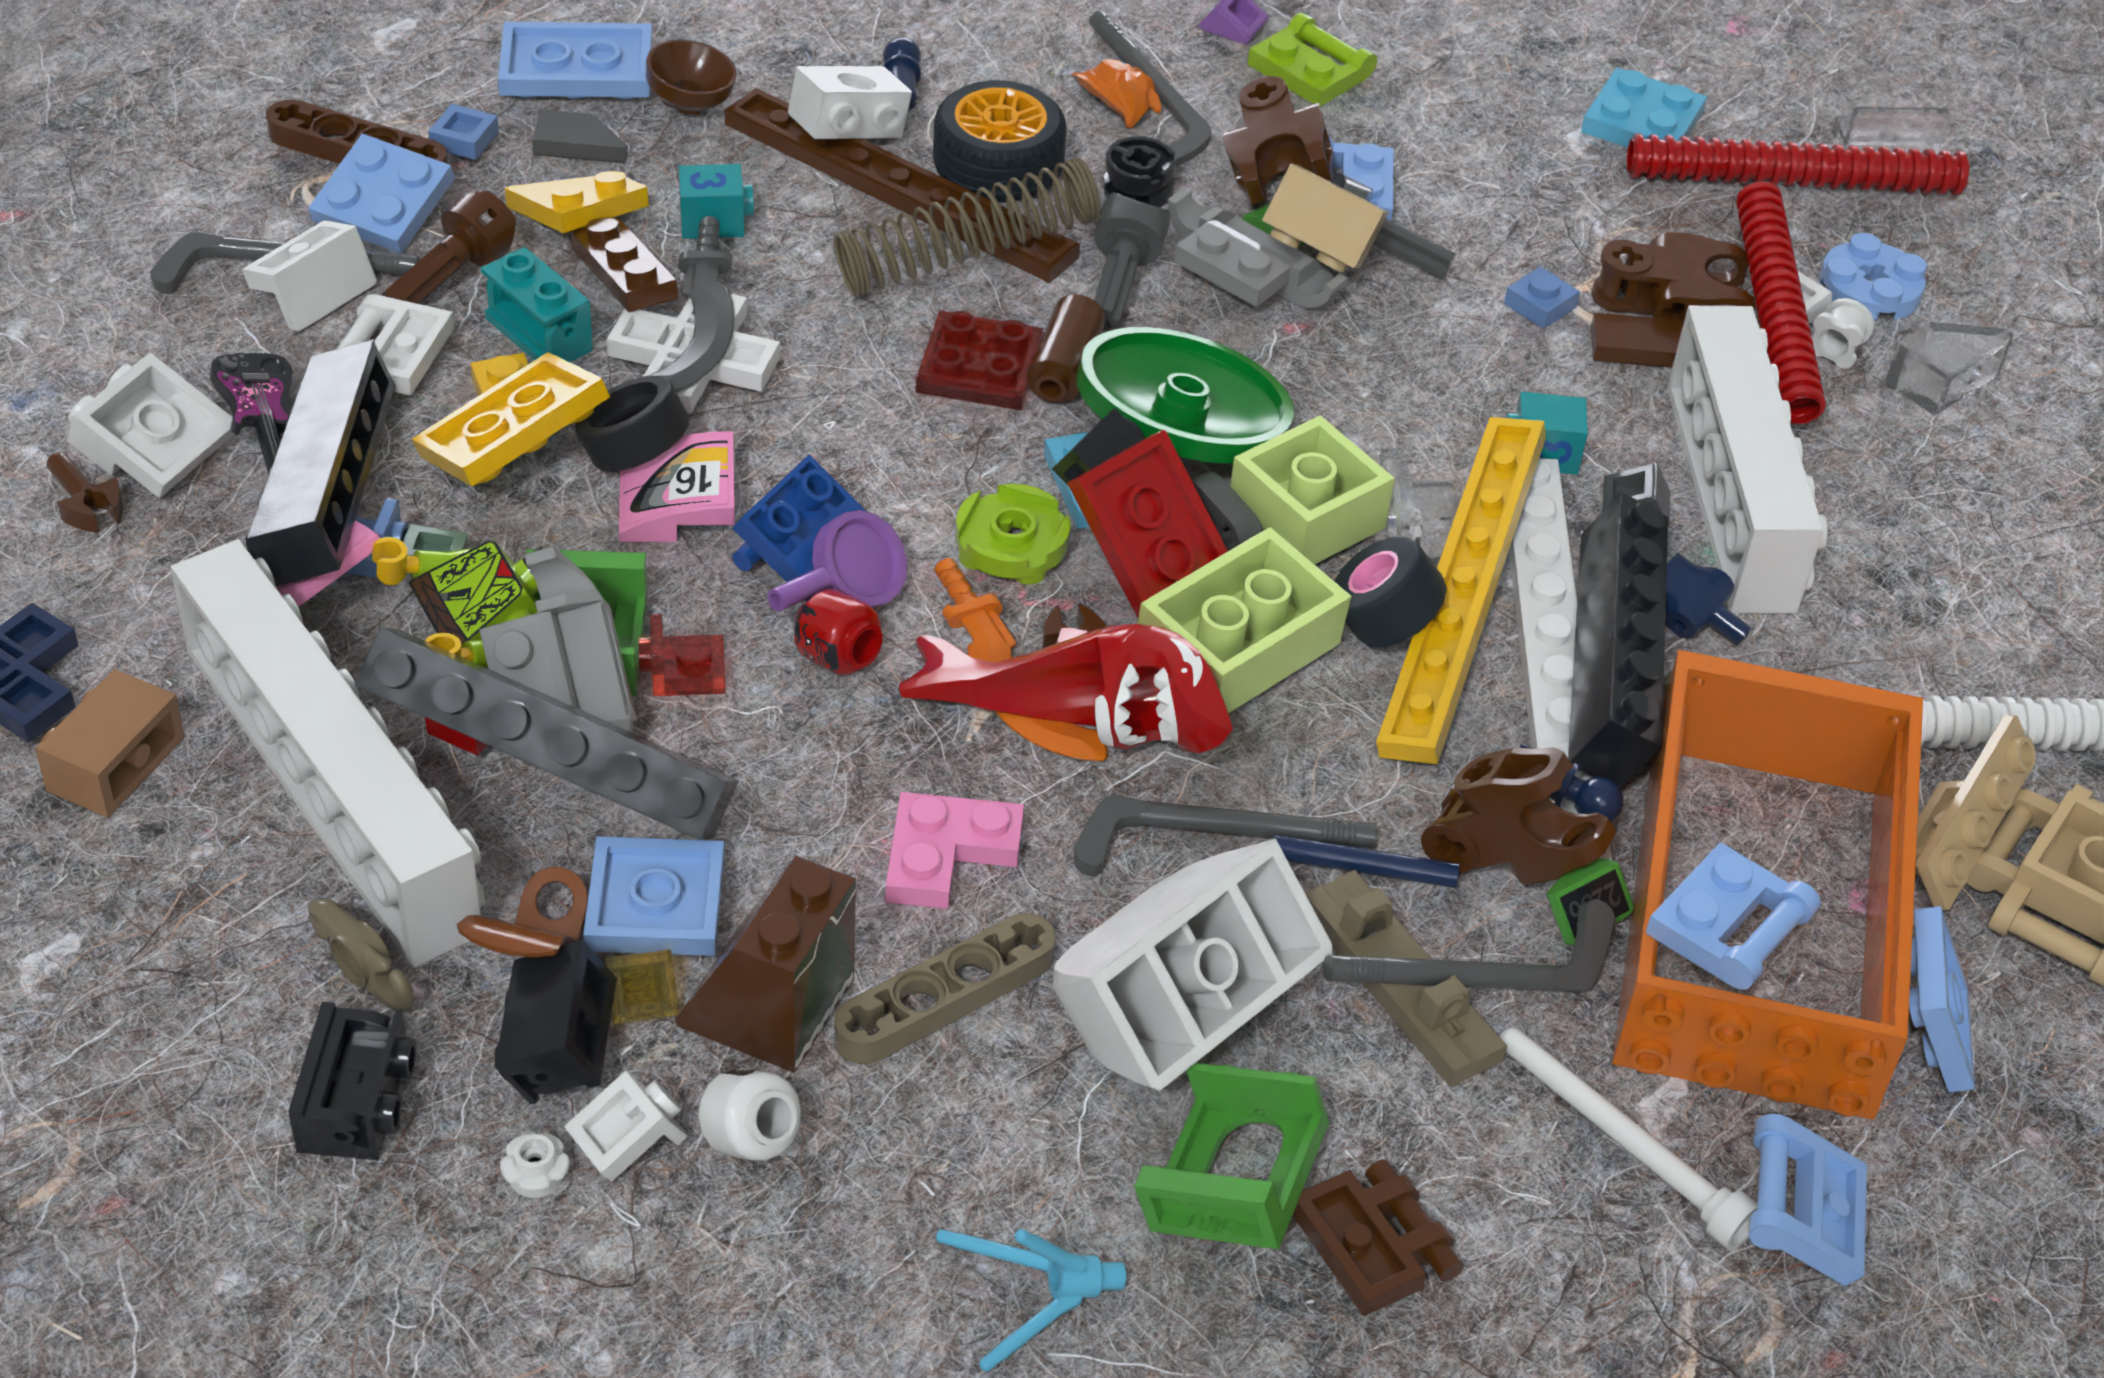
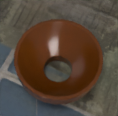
(690, 75)

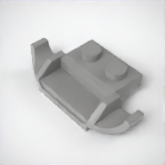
(1246, 258)
(566, 646)

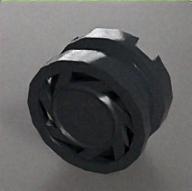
(1140, 170)

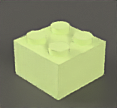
(1314, 489)

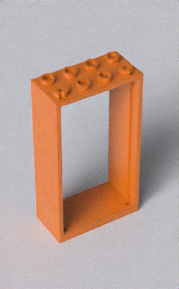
(1811, 733)

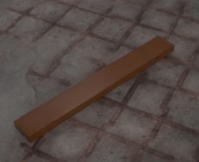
(895, 182)

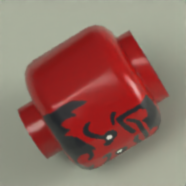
(838, 632)

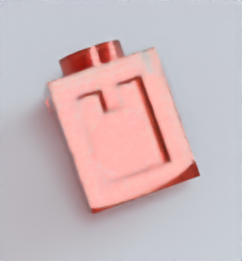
(682, 662)

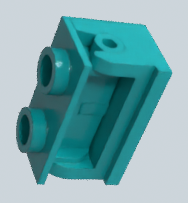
(537, 307)

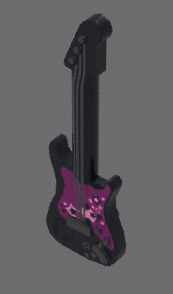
(257, 394)

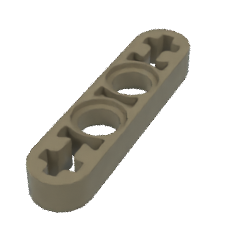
(938, 979)

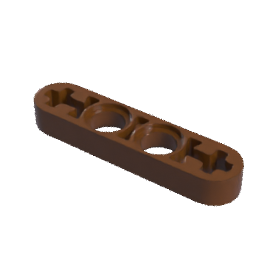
(305, 126)

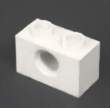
(849, 102)

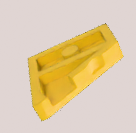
(576, 201)

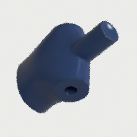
(1698, 598)

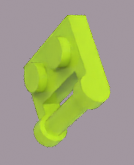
(1306, 70)

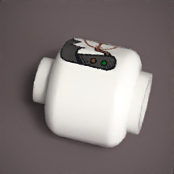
(749, 1114)

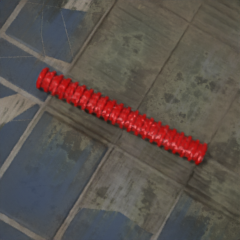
(1798, 164)

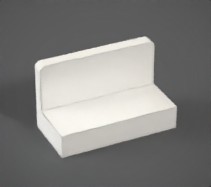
(314, 272)

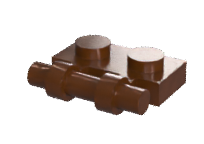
(1362, 1246)

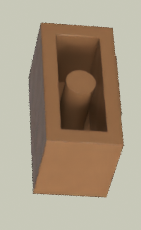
(110, 742)

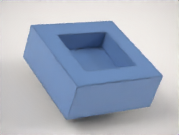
(464, 131)
(1541, 297)

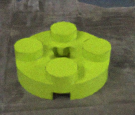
(1021, 556)

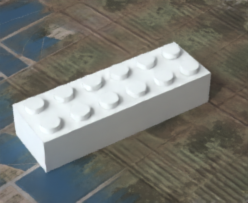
(1745, 460)

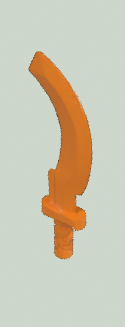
(993, 644)

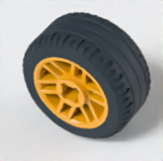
(997, 134)

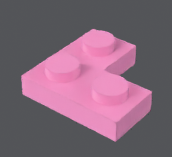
(943, 829)

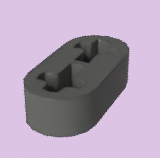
(1227, 510)

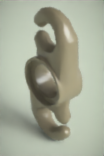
(360, 954)

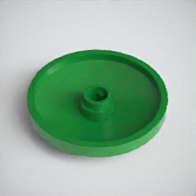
(1192, 387)

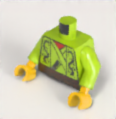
(461, 590)

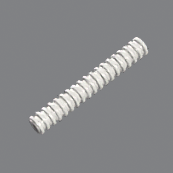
(2044, 722)

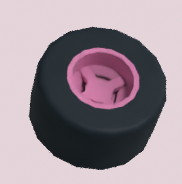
(1392, 591)

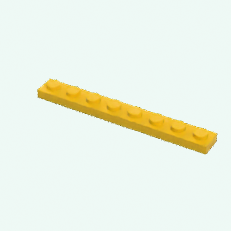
(1471, 568)

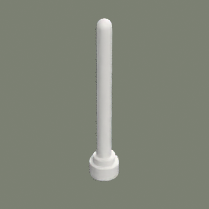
(1721, 1209)

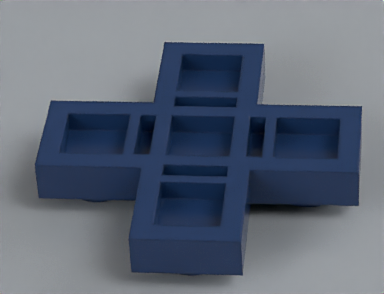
(28, 647)

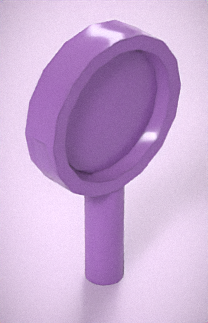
(852, 555)

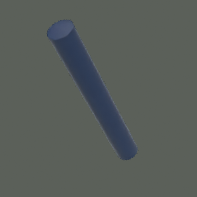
(1369, 861)

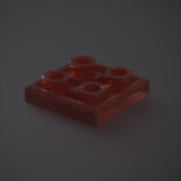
(978, 359)

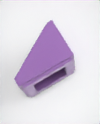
(1235, 20)

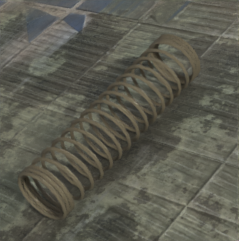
(1080, 197)

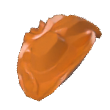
(1121, 88)

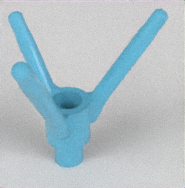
(1068, 1274)

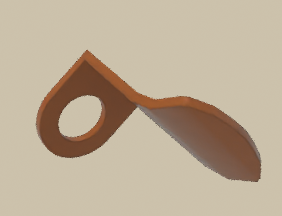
(532, 933)

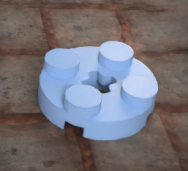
(1896, 275)

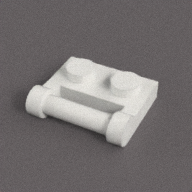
(408, 338)

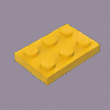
(511, 419)

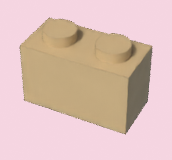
(1324, 217)

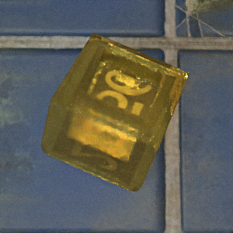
(643, 987)

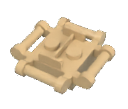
(2057, 877)

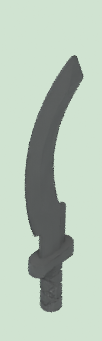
(711, 308)

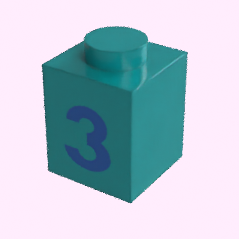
(717, 193)
(1564, 426)

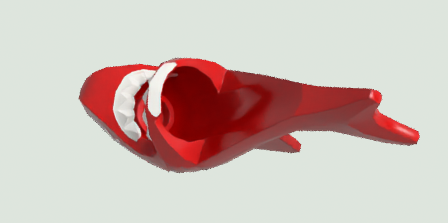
(1122, 678)

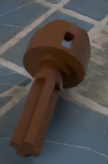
(466, 240)

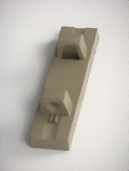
(1432, 1017)

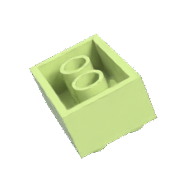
(1253, 614)

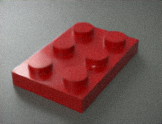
(1147, 517)

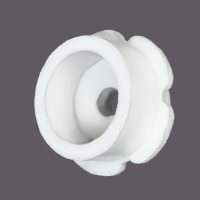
(538, 1177)

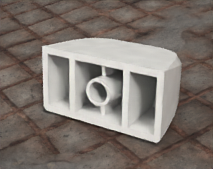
(1190, 962)

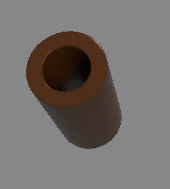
(1057, 358)

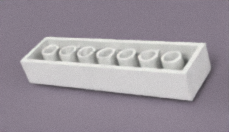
(329, 751)

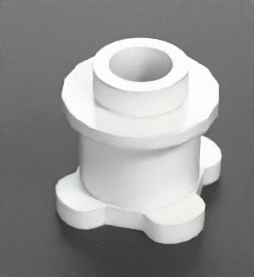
(1841, 330)

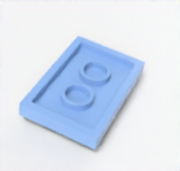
(574, 59)

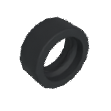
(633, 424)

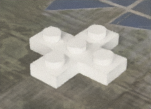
(661, 339)

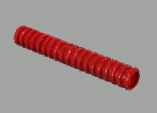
(1780, 299)

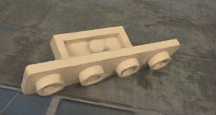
(1966, 813)

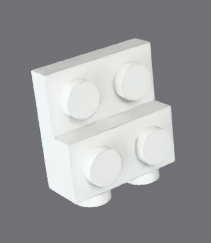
(149, 425)

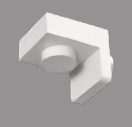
(625, 1123)

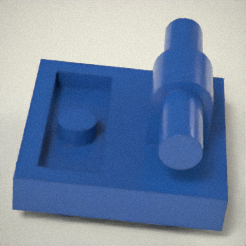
(789, 518)

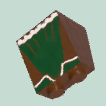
(781, 968)

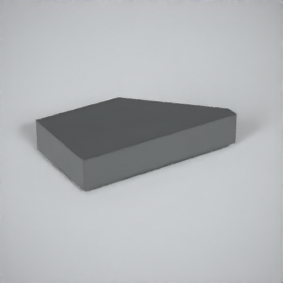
(576, 137)

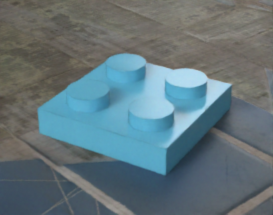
(1642, 105)

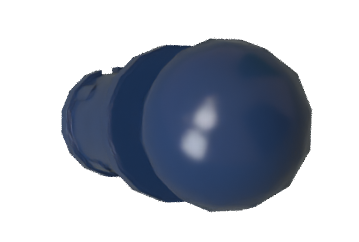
(903, 59)
(1588, 796)

